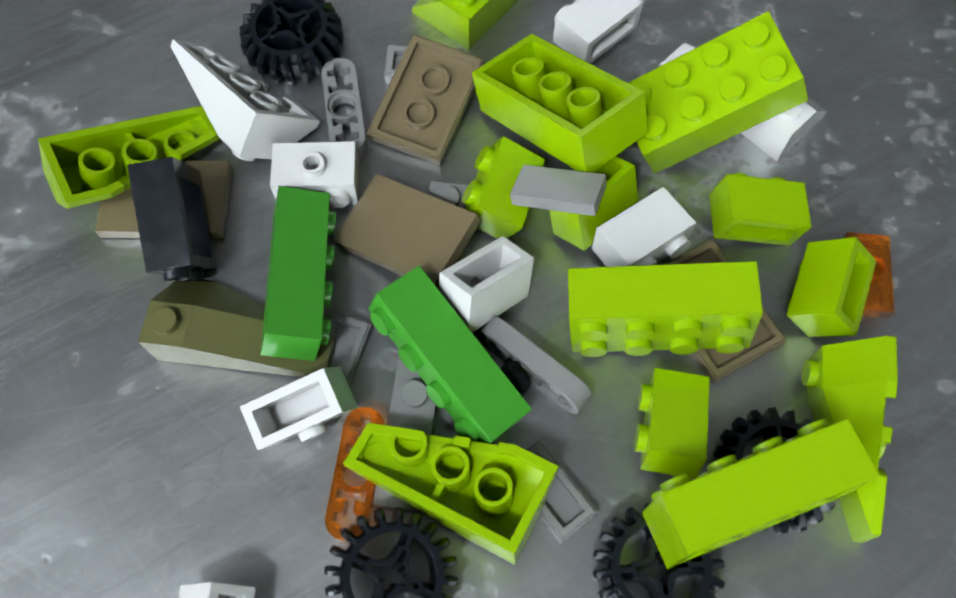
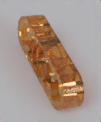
(337, 506)

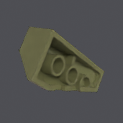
(218, 329)

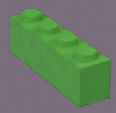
(297, 275)
(447, 357)

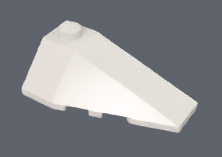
(780, 132)

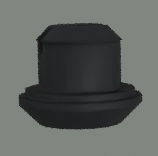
(516, 376)

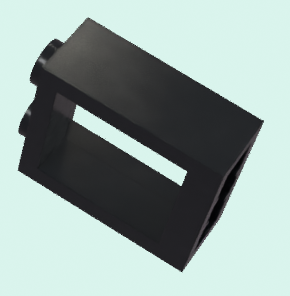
(172, 219)

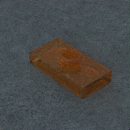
(880, 294)

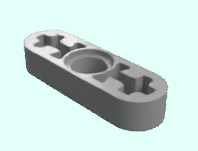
(350, 95)
(543, 370)

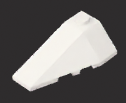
(239, 105)

